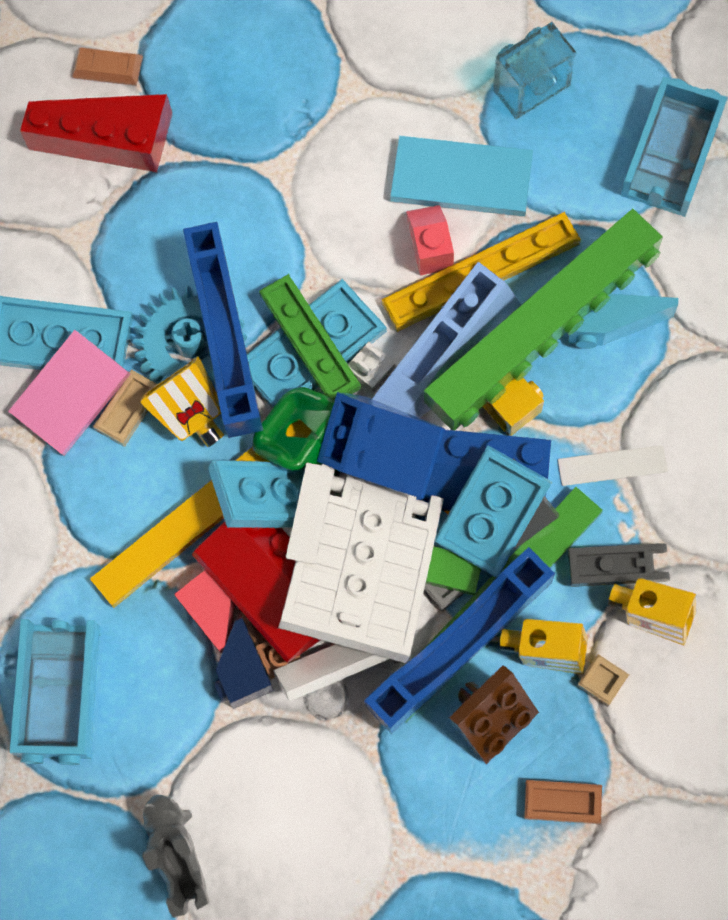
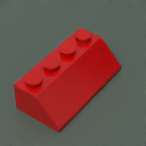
(256, 577)

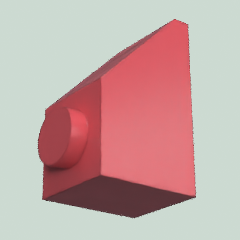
(430, 239)
(208, 608)

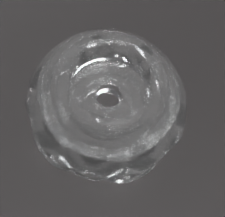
(331, 708)

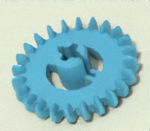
(155, 342)

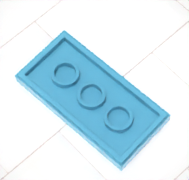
(461, 176)
(348, 323)
(37, 329)

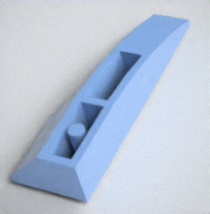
(463, 321)

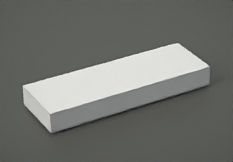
(323, 669)

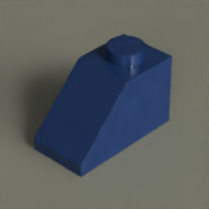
(241, 669)

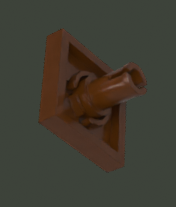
(493, 713)

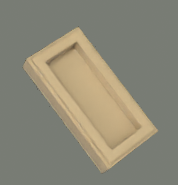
(125, 410)

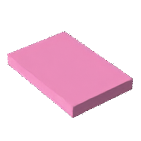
(69, 392)

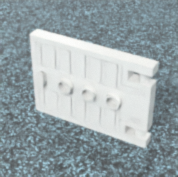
(365, 570)

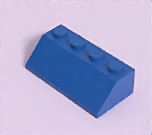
(462, 451)

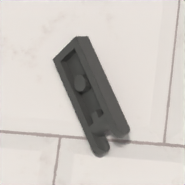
(615, 564)

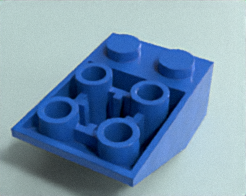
(380, 444)

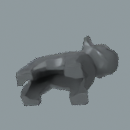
(173, 854)

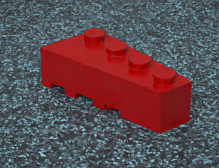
(102, 129)

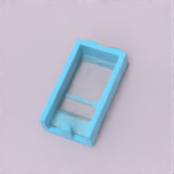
(674, 146)
(55, 692)

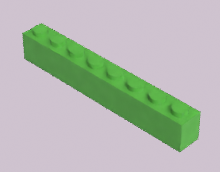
(543, 320)

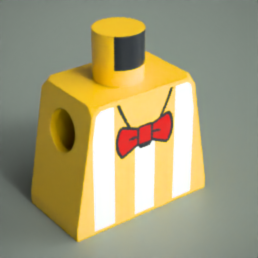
(186, 403)
(670, 611)
(563, 648)

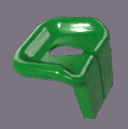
(294, 452)

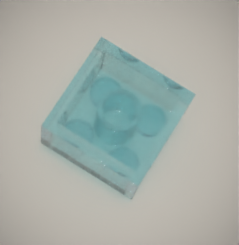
(533, 69)

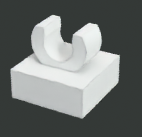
(371, 366)

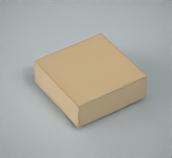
(603, 680)

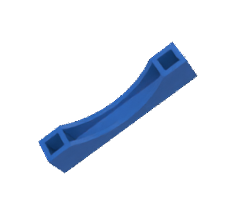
(223, 330)
(437, 663)

